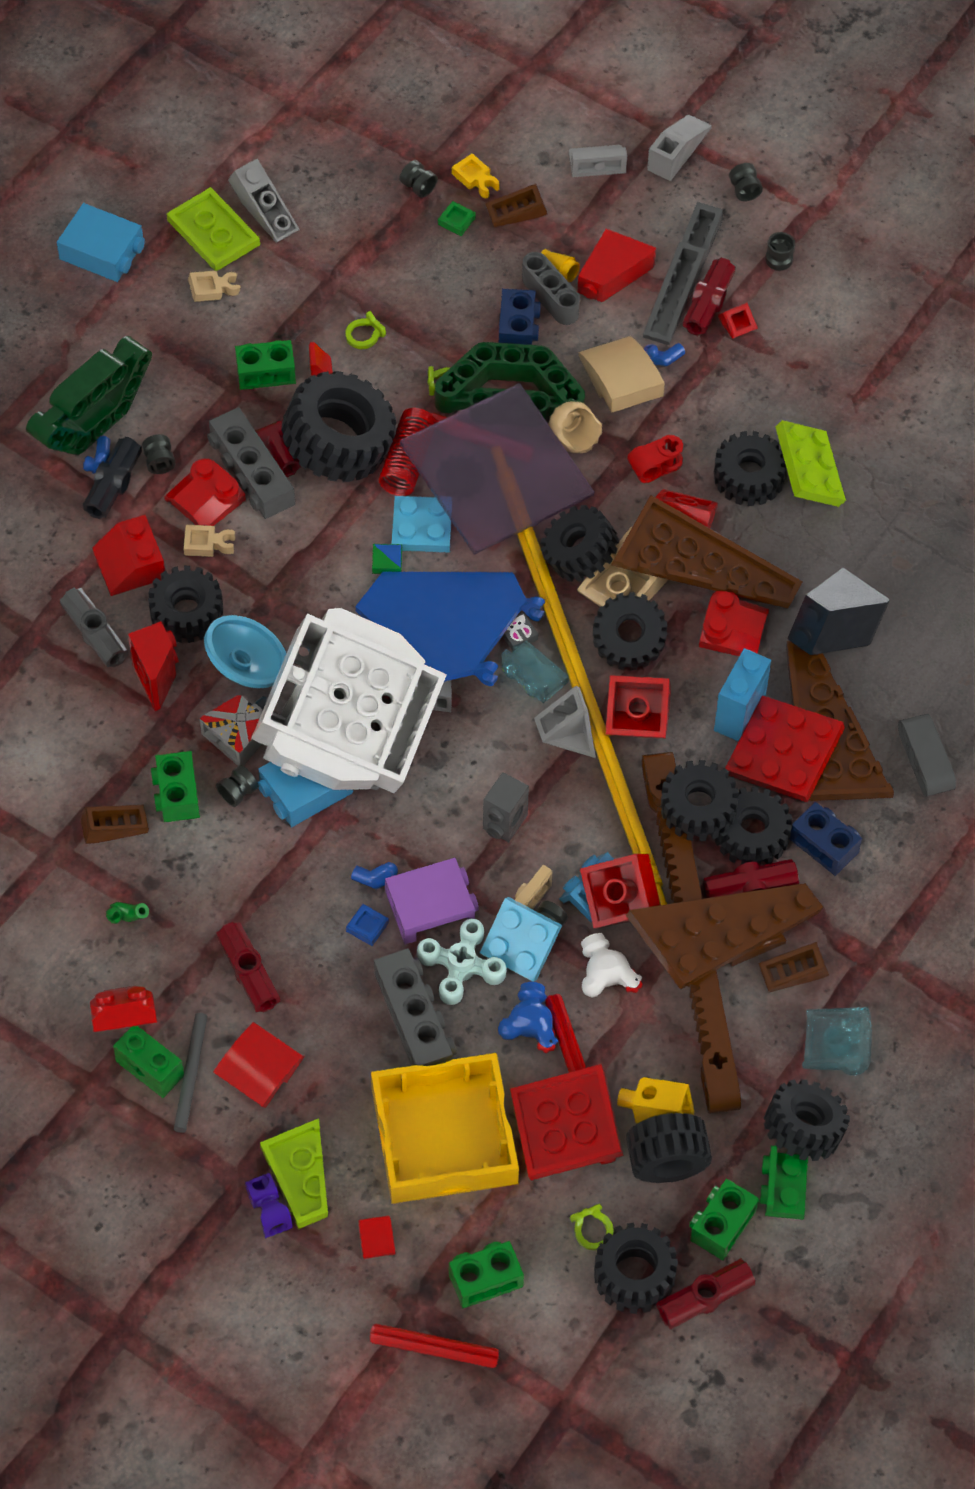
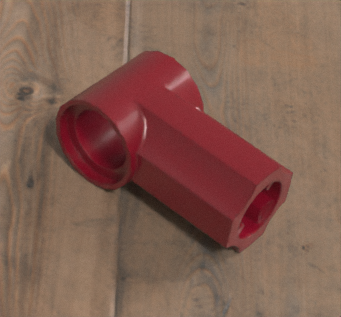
(273, 440)

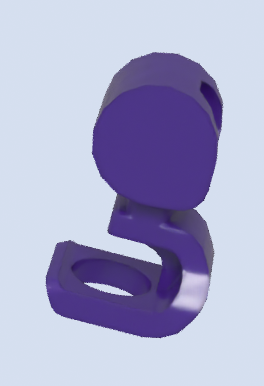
(264, 1194)

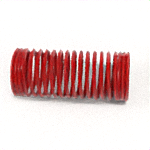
(398, 471)

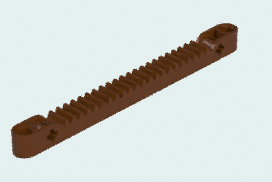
(720, 1084)

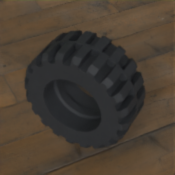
(323, 448)

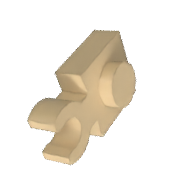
(208, 286)
(203, 541)

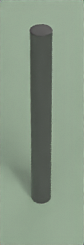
(190, 1072)

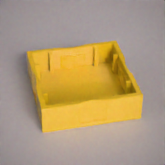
(444, 1128)

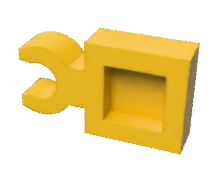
(474, 173)

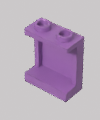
(430, 897)

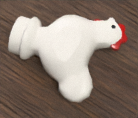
(606, 967)

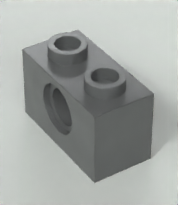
(505, 807)

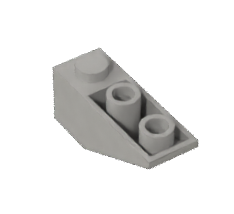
(676, 146)
(263, 200)

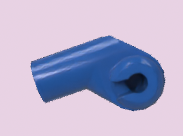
(667, 357)
(102, 454)
(375, 877)

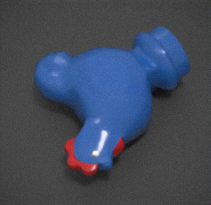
(530, 1018)

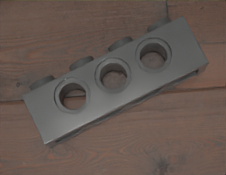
(263, 469)
(400, 969)

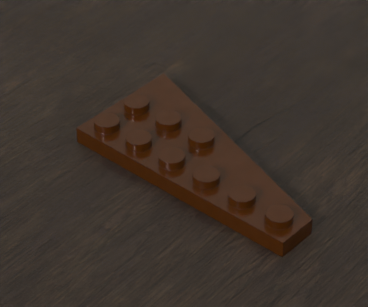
(687, 552)
(852, 767)
(711, 932)

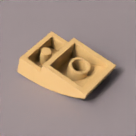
(622, 373)
(619, 580)

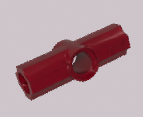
(709, 296)
(752, 877)
(255, 980)
(722, 1283)

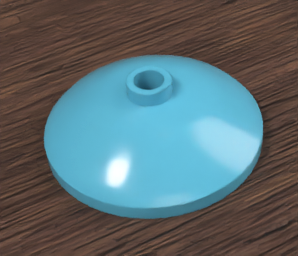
(244, 651)

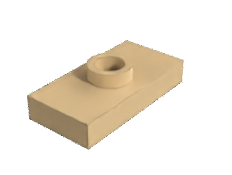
(531, 893)

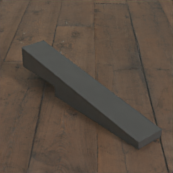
(683, 273)

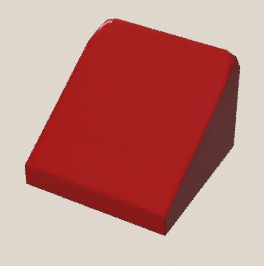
(738, 320)
(319, 360)
(376, 1237)

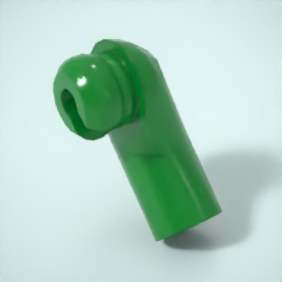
(126, 912)

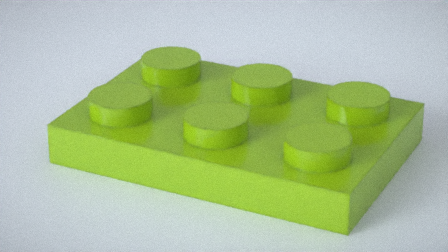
(213, 229)
(810, 463)

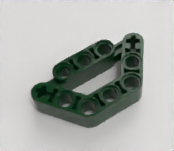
(487, 361)
(92, 398)

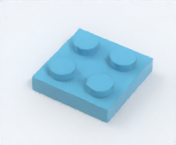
(420, 524)
(521, 938)

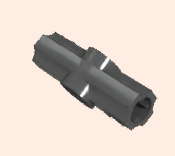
(102, 638)

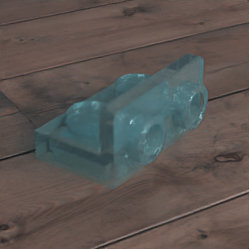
(533, 671)

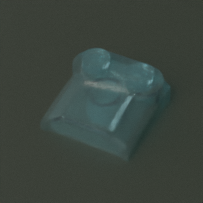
(838, 1040)

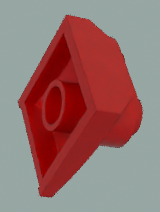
(206, 493)
(732, 624)
(122, 1008)

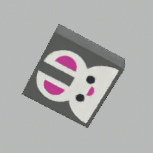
(519, 632)

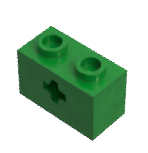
(148, 1061)

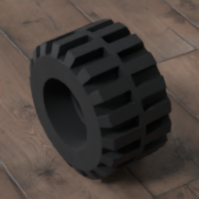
(668, 1148)
(641, 1244)

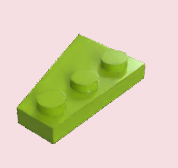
(299, 1171)

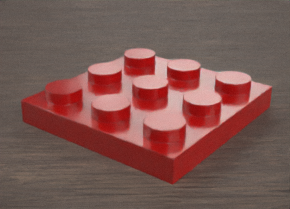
(785, 748)
(566, 1122)

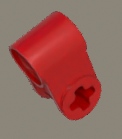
(655, 460)

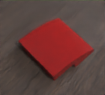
(258, 1064)

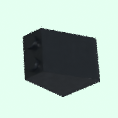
(838, 615)

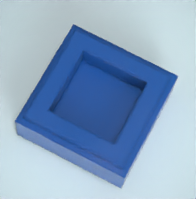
(367, 924)

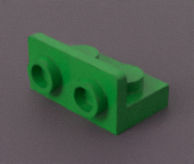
(785, 1185)

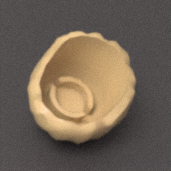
(575, 426)

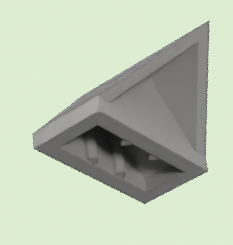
(567, 724)

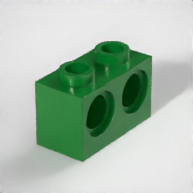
(265, 364)
(177, 786)
(729, 1221)
(489, 1281)

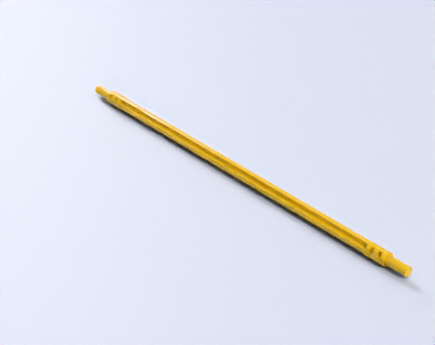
(578, 677)

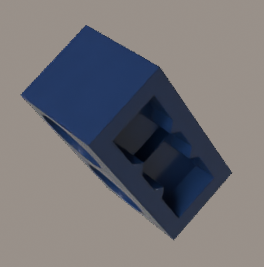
(518, 317)
(821, 842)

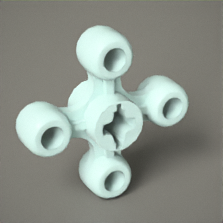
(461, 971)

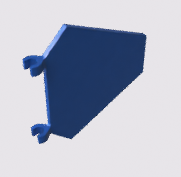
(450, 615)

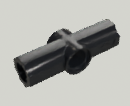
(112, 477)

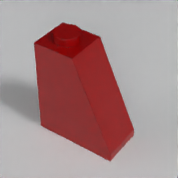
(614, 265)

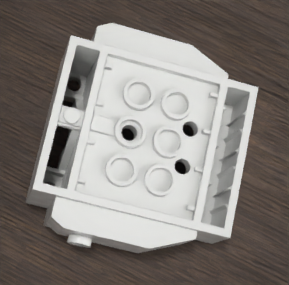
(333, 737)

